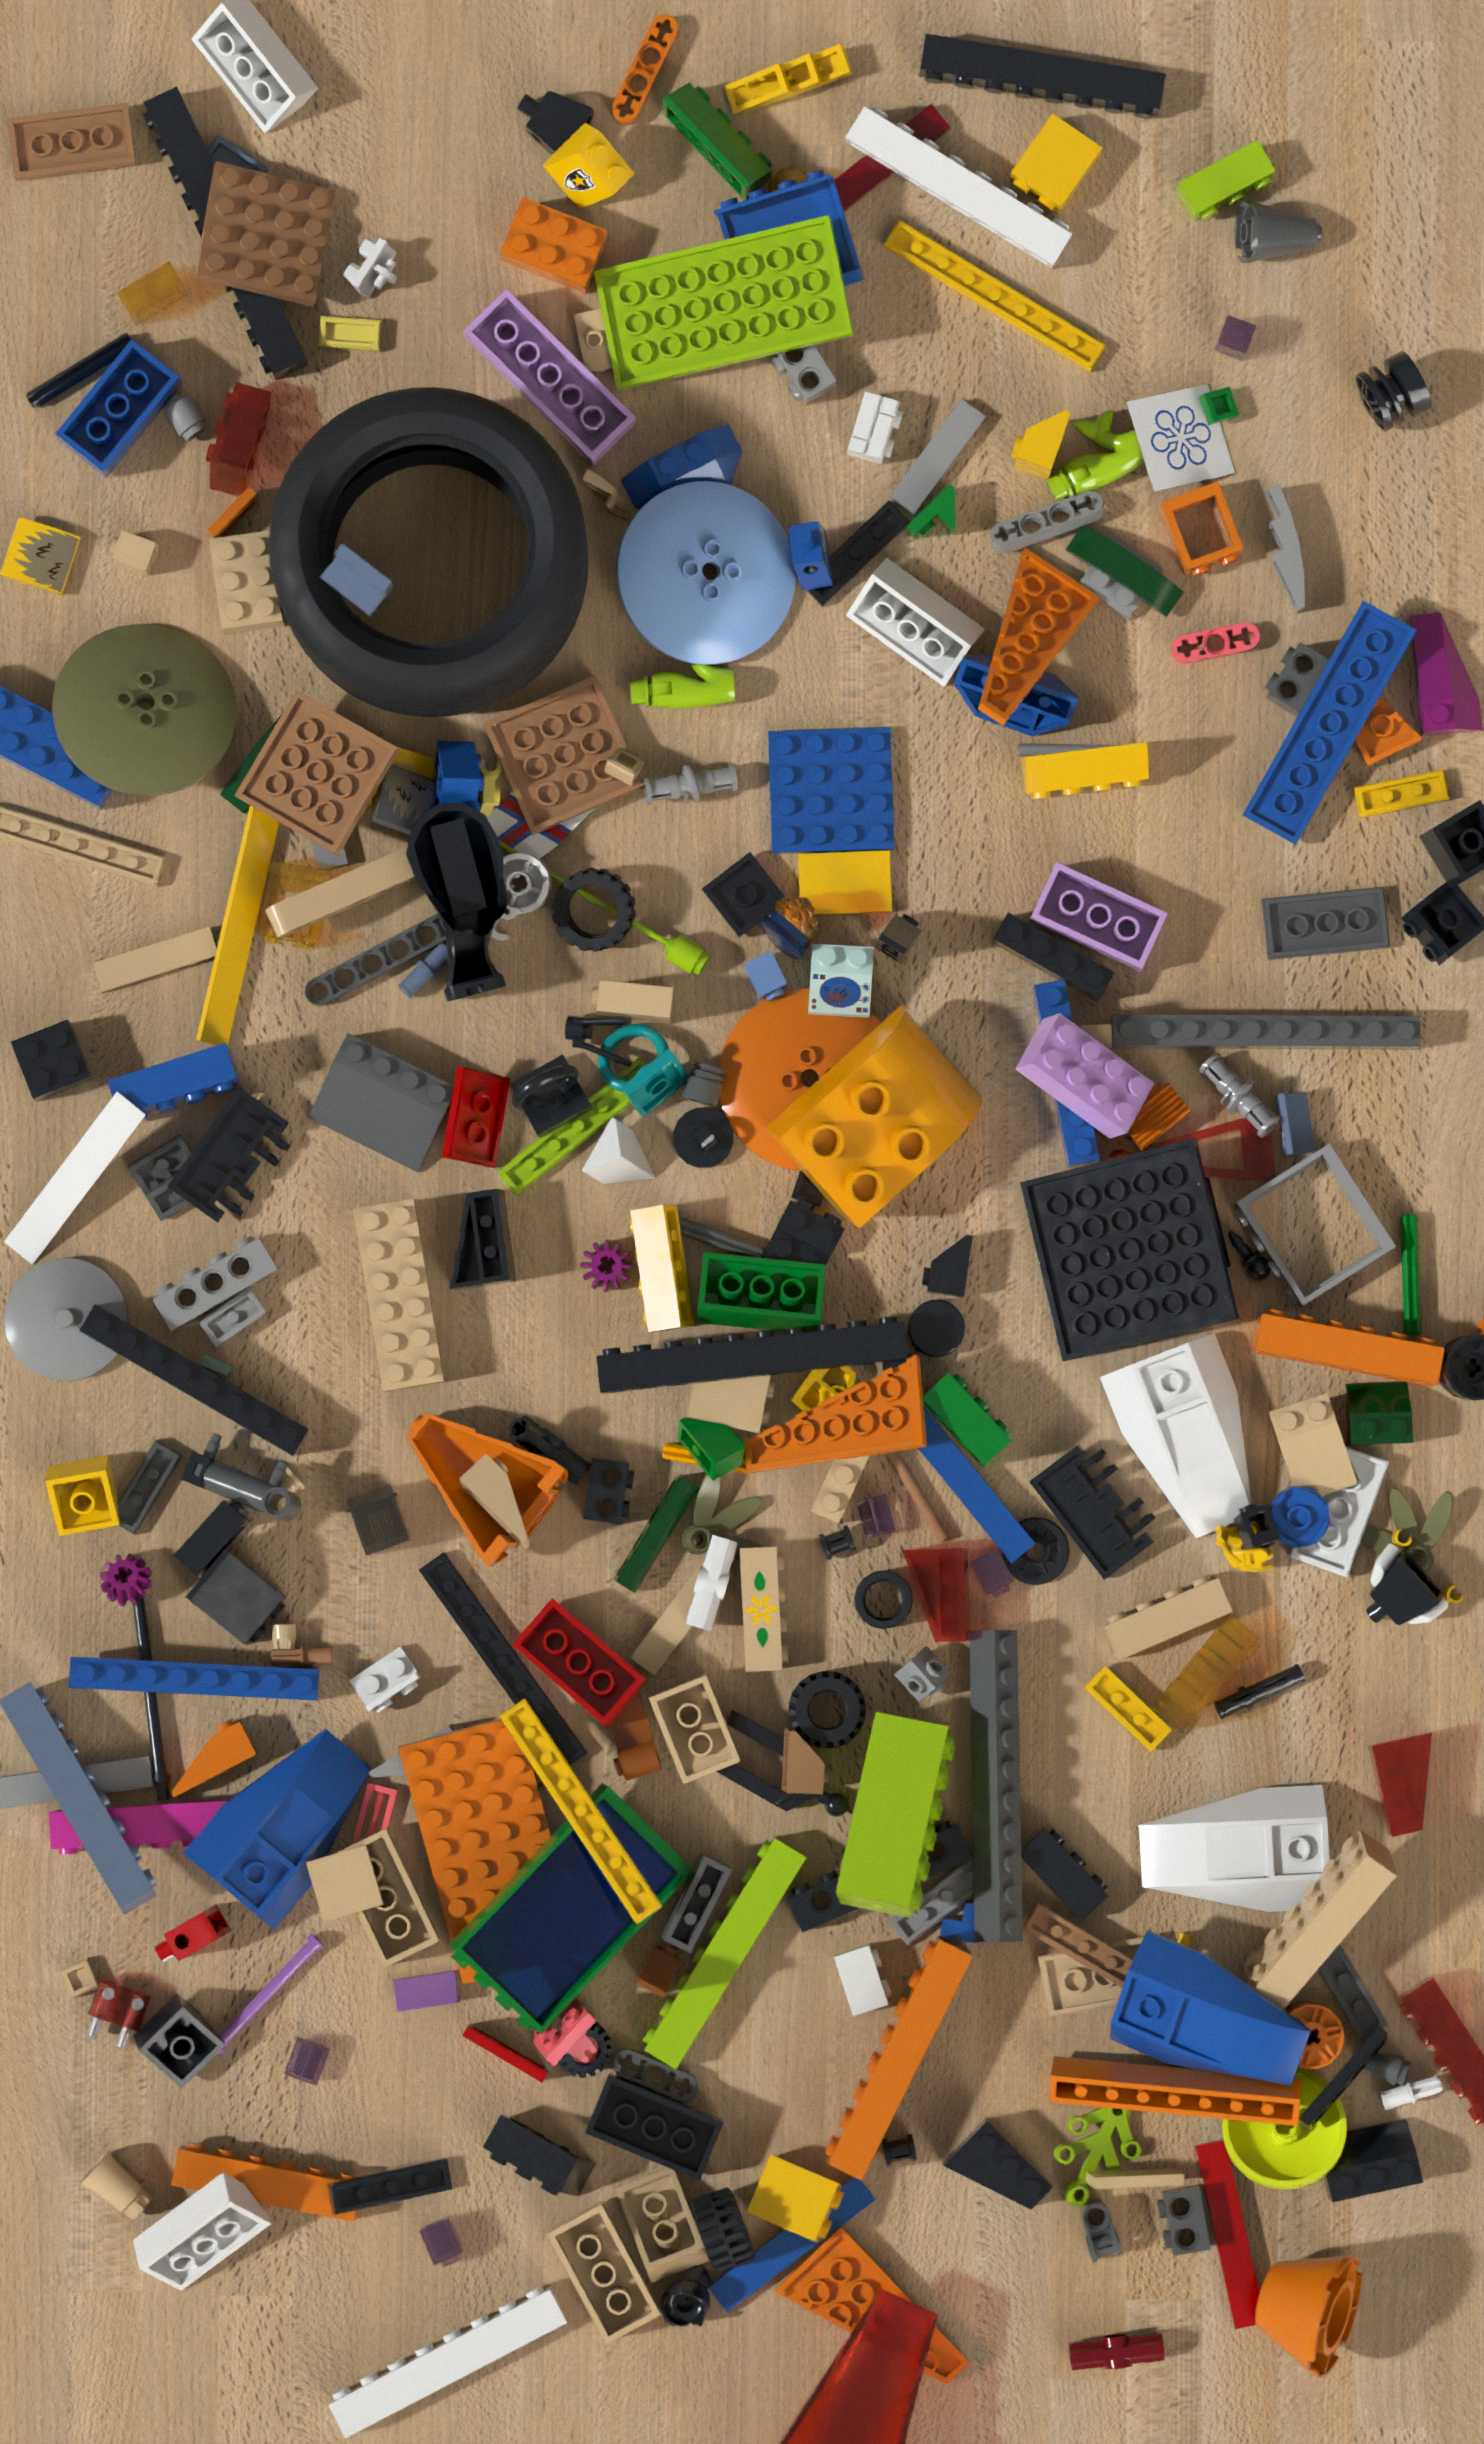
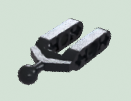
(835, 1803)

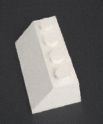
(254, 63)
(915, 621)
(200, 2232)

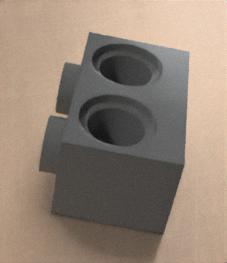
(1301, 681)
(1192, 2218)

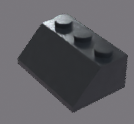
(1374, 2162)

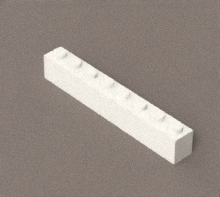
(959, 187)
(448, 2361)

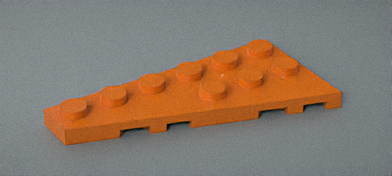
(1036, 626)
(858, 1422)
(840, 2285)

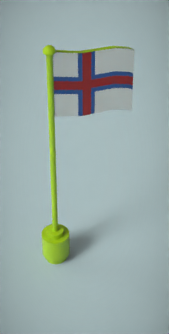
(516, 838)

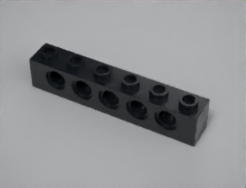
(810, 1916)

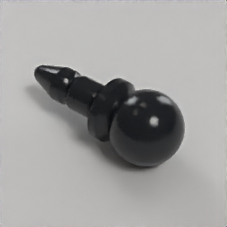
(1255, 1266)

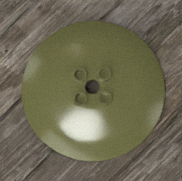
(136, 747)

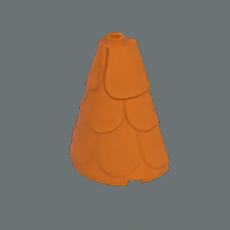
(453, 1448)

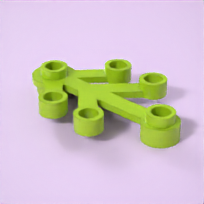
(1099, 2145)

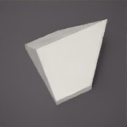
(618, 1156)

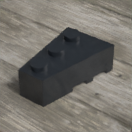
(537, 2157)

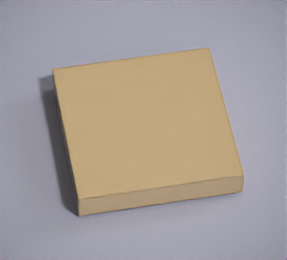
(344, 1883)

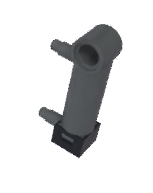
(241, 1486)

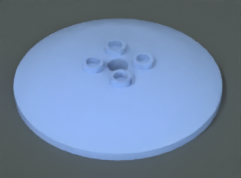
(664, 580)

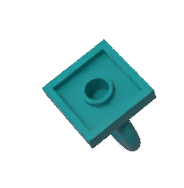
(654, 1080)

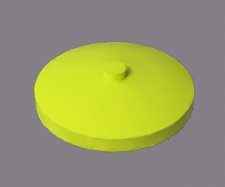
(1287, 2154)

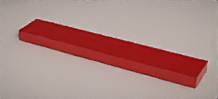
(1229, 2232)

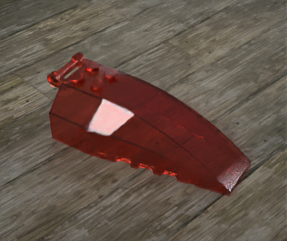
(871, 2380)

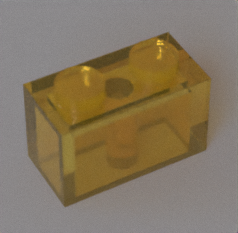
(152, 293)

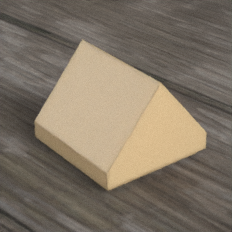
(624, 766)

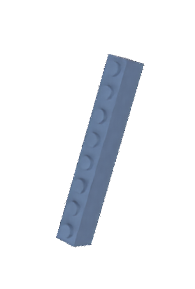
(77, 1797)

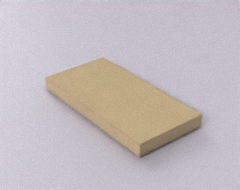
(1074, 1987)

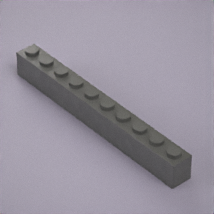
(1265, 1032)
(996, 1786)

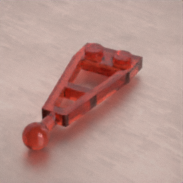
(1256, 1151)

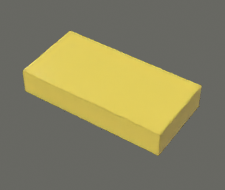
(350, 334)

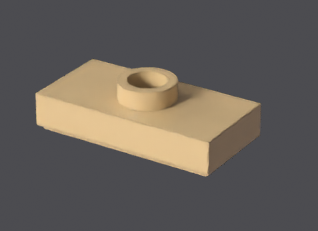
(593, 341)

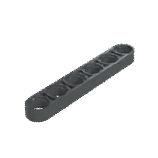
(388, 960)

